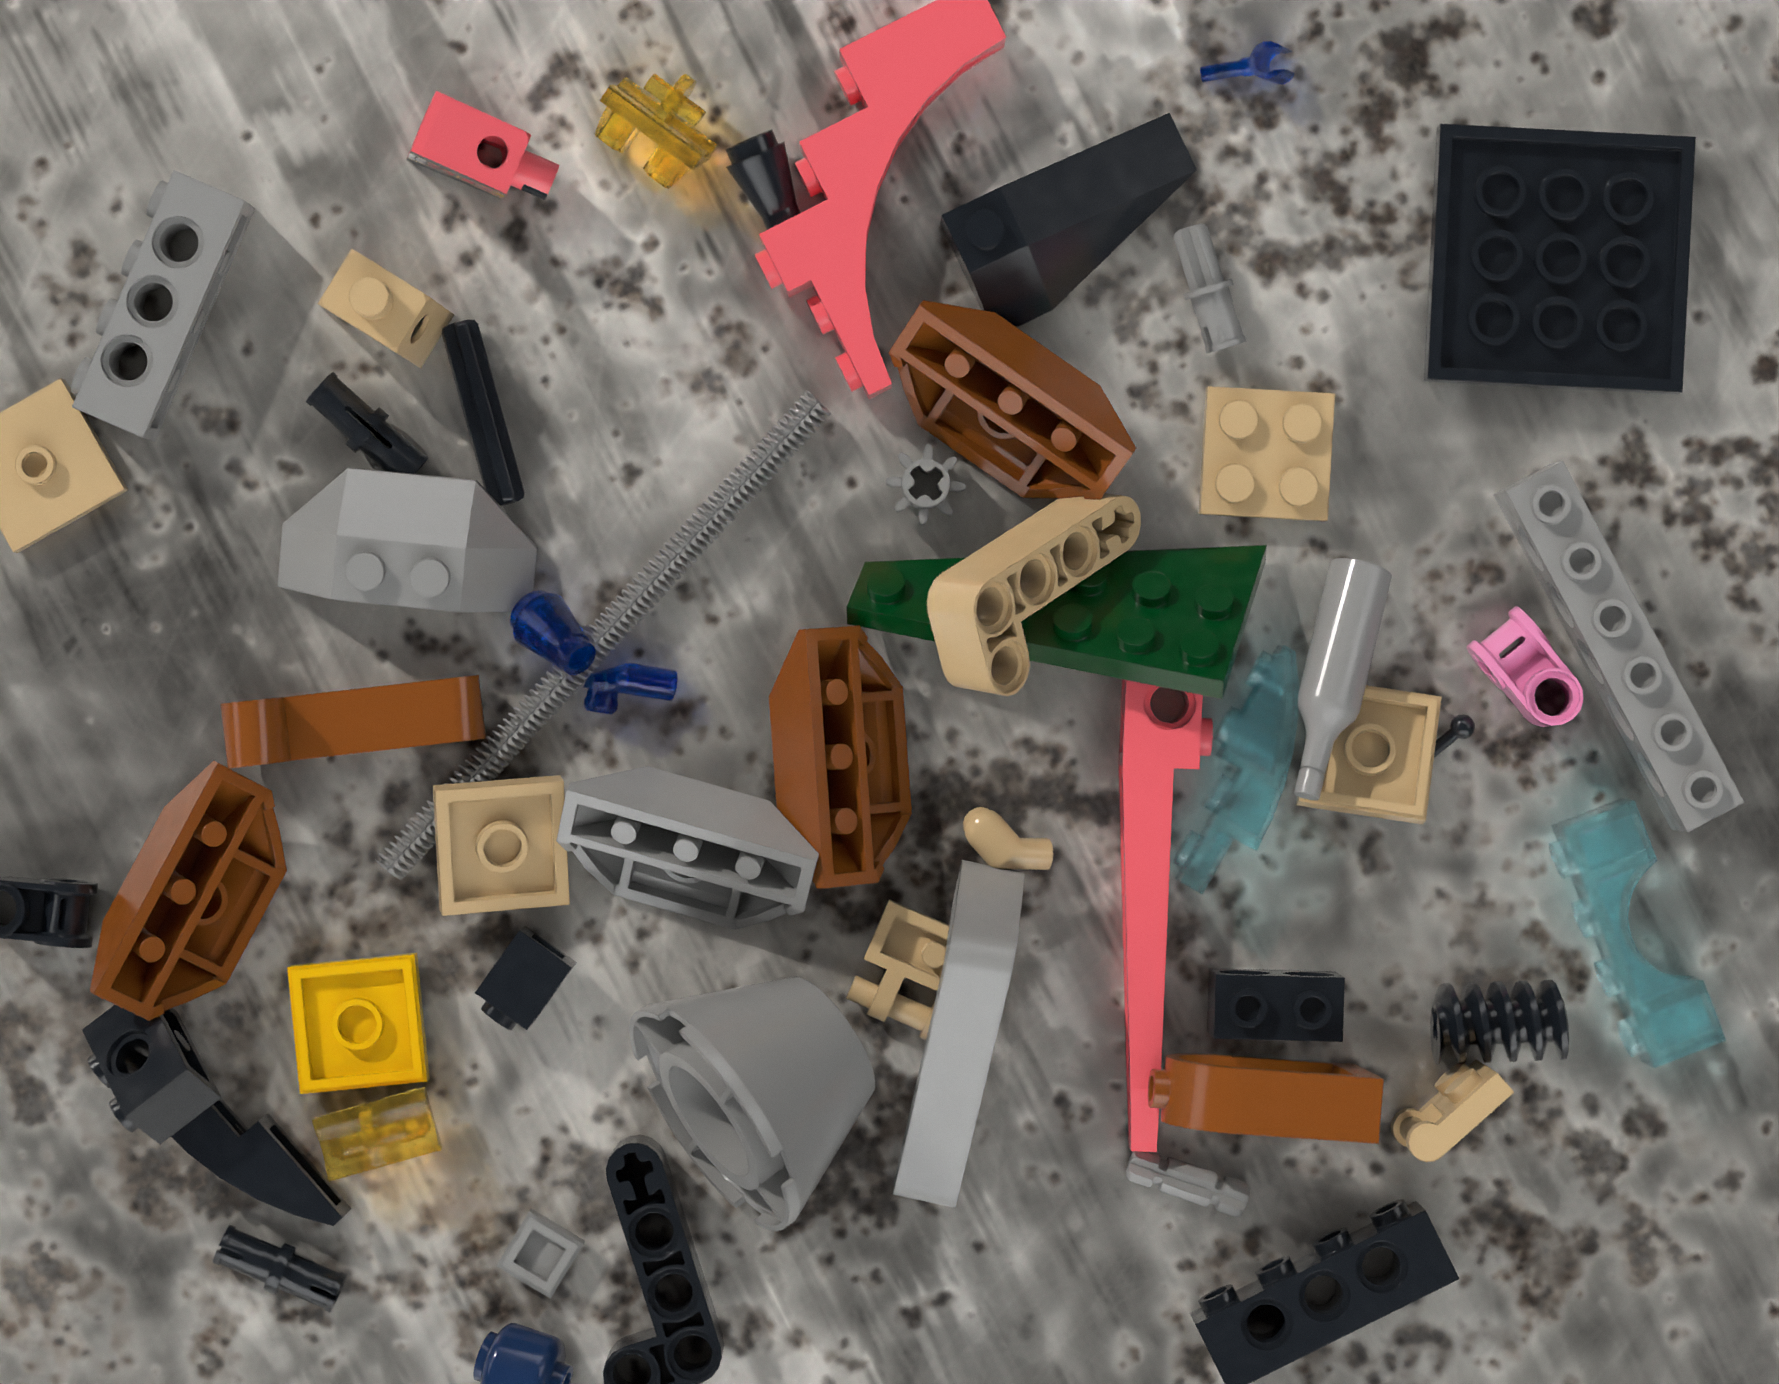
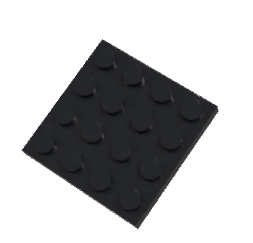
(1559, 259)

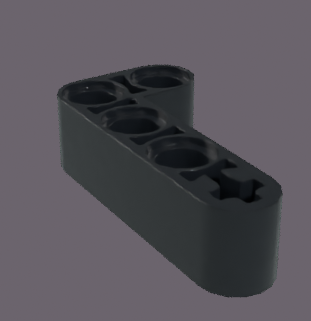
(655, 1261)

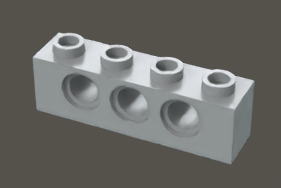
(194, 286)

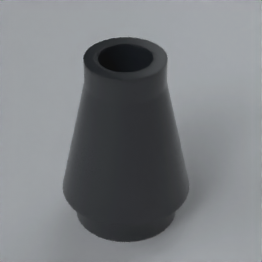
(765, 177)

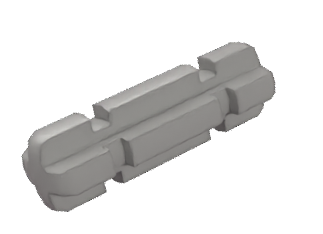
(1188, 1182)

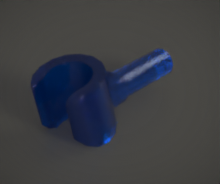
(1257, 64)

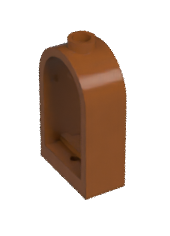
(1268, 1097)

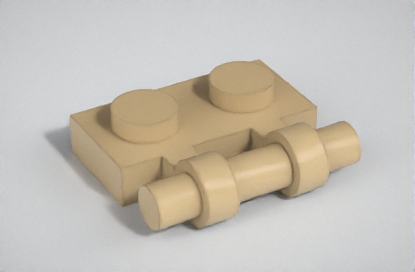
(907, 947)

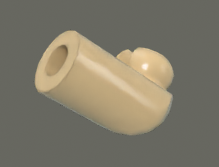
(1001, 845)

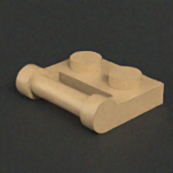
(1462, 1102)

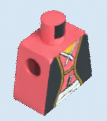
(449, 146)

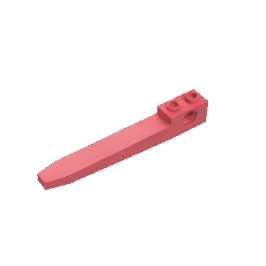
(1146, 775)

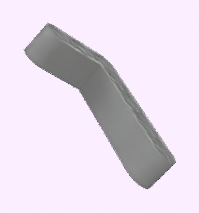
(961, 1033)

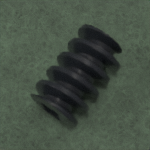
(1499, 1020)

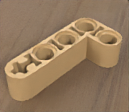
(986, 596)

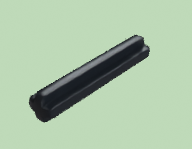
(483, 411)

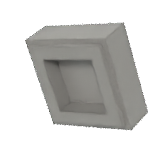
(540, 1253)

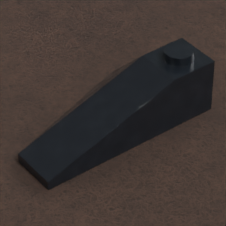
(1055, 226)

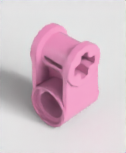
(1525, 667)

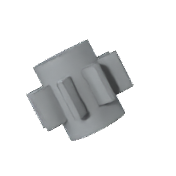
(926, 466)

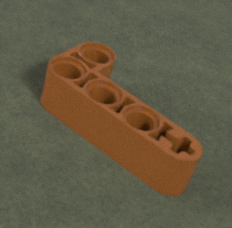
(352, 721)

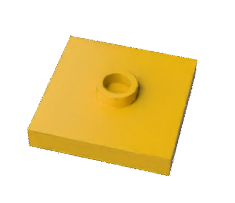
(358, 1023)

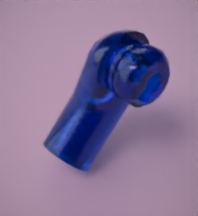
(630, 680)

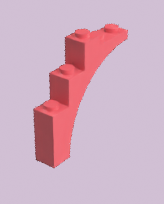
(895, 78)

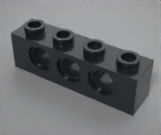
(1417, 1270)

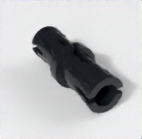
(334, 398)
(279, 1268)

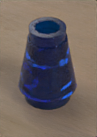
(550, 630)

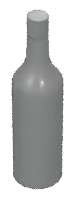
(1338, 662)

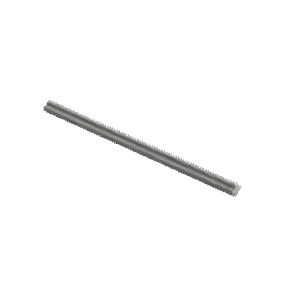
(619, 619)

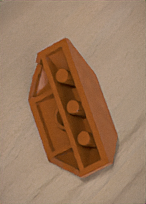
(1009, 403)
(841, 753)
(191, 895)

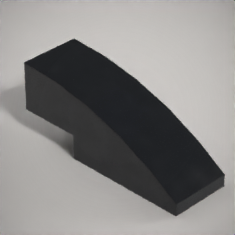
(261, 1163)

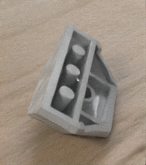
(407, 544)
(688, 846)

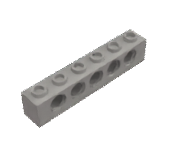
(1618, 648)

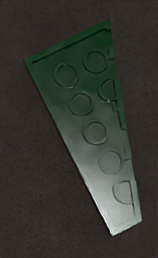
(1139, 619)

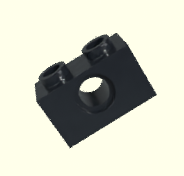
(150, 1070)

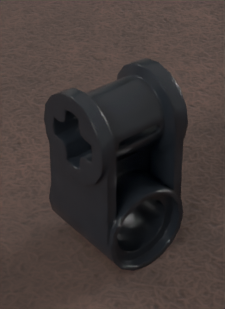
(49, 911)

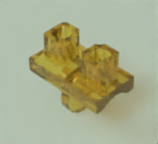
(636, 111)
(377, 1134)

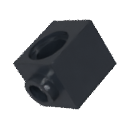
(523, 980)

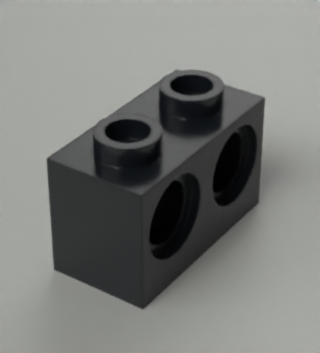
(1275, 1005)

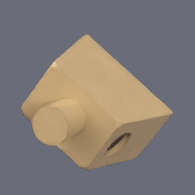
(385, 308)

